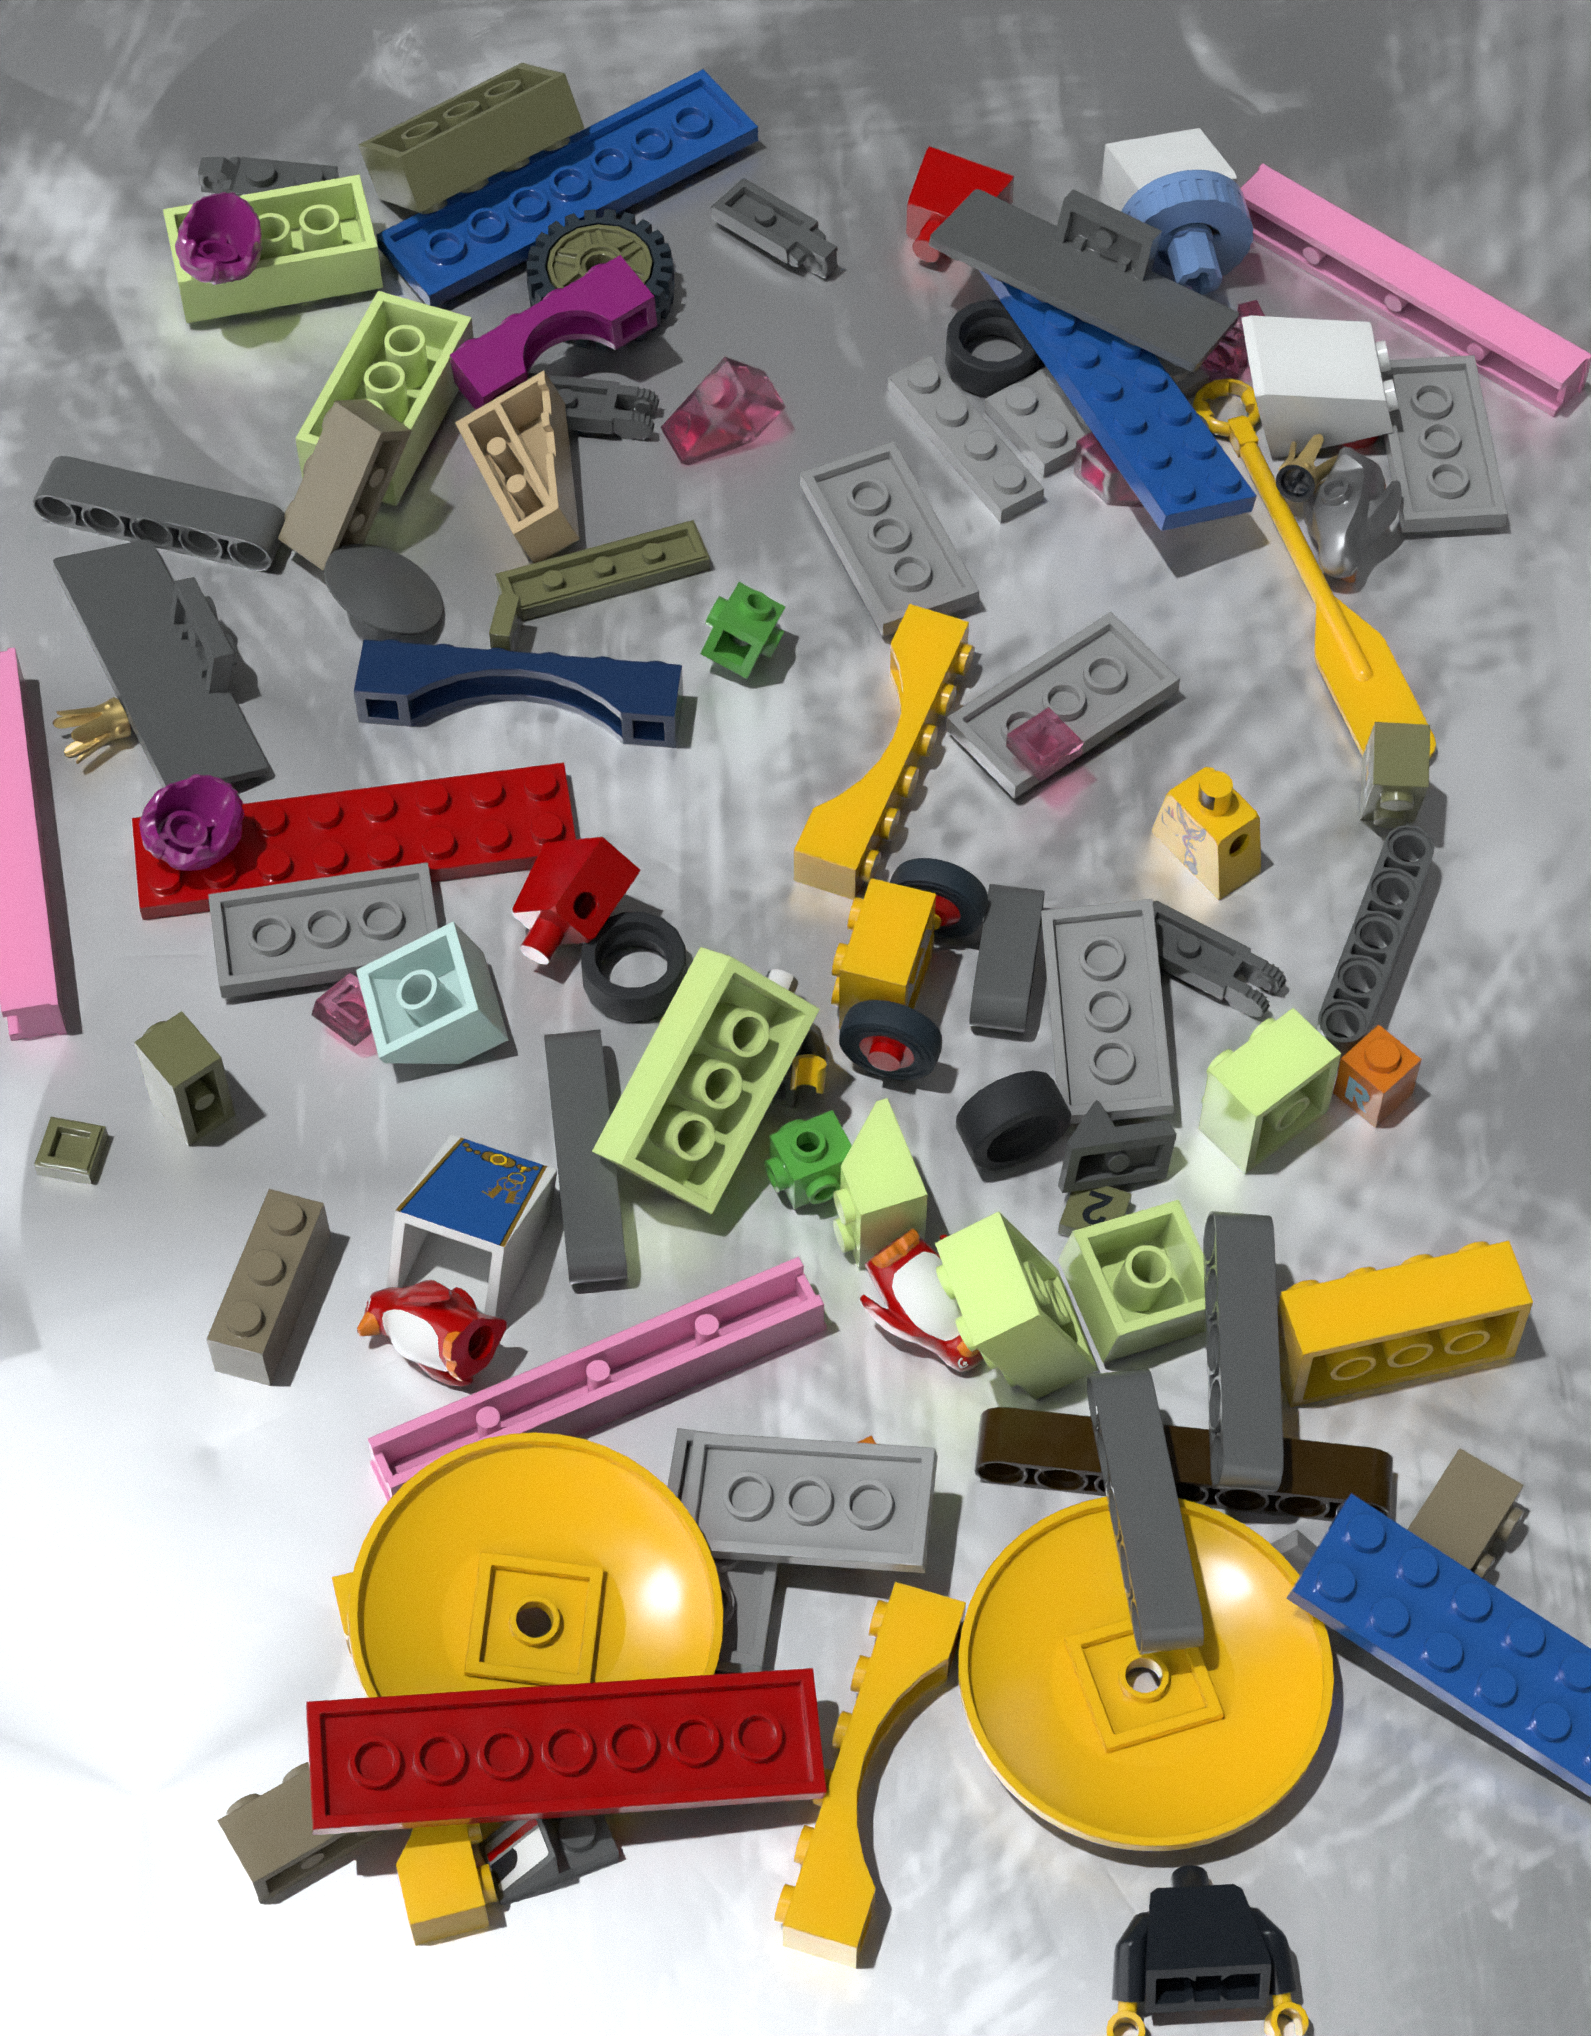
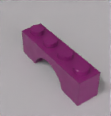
(601, 307)

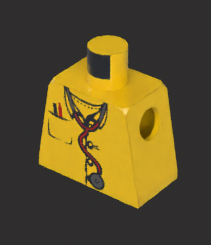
(1211, 831)

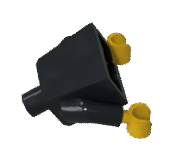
(1202, 1953)

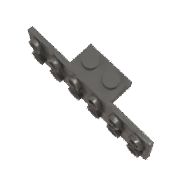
(1090, 267)
(163, 661)

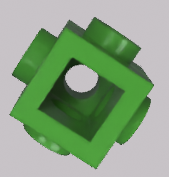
(743, 629)
(808, 1159)

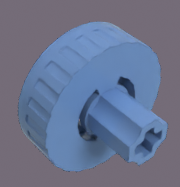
(1186, 247)

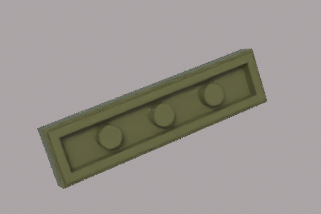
(606, 570)

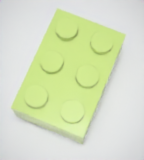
(1013, 1306)

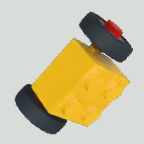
(889, 959)

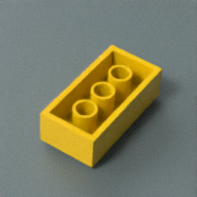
(1401, 1322)

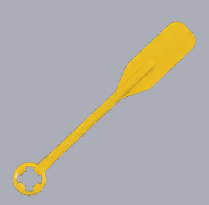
(1346, 648)

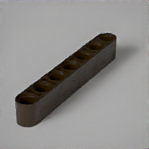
(1062, 1455)

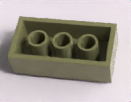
(472, 138)

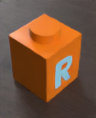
(1377, 1076)

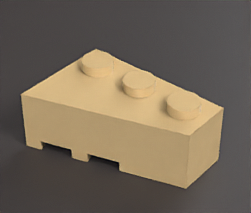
(527, 464)

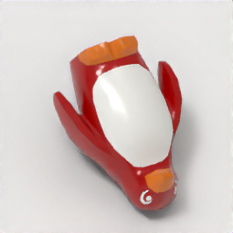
(916, 1300)
(435, 1329)

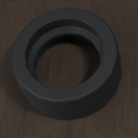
(982, 376)
(626, 930)
(1013, 1120)

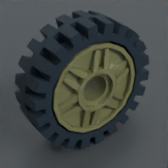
(574, 249)

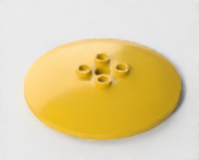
(521, 1529)
(1128, 1767)

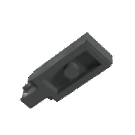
(258, 175)
(776, 227)

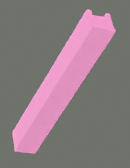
(1414, 292)
(28, 948)
(615, 1373)

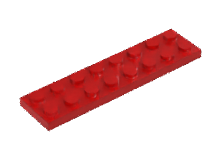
(452, 823)
(563, 1751)

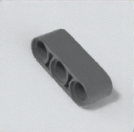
(1006, 958)

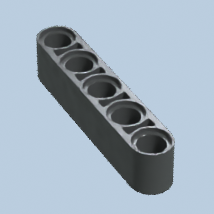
(159, 509)
(1377, 926)
(585, 1179)
(1242, 1352)
(1144, 1511)

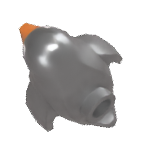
(1350, 512)

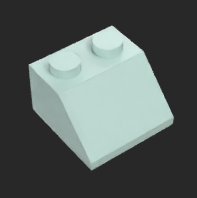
(432, 1001)

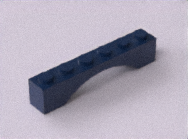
(415, 681)

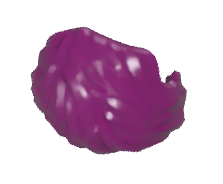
(219, 239)
(192, 822)

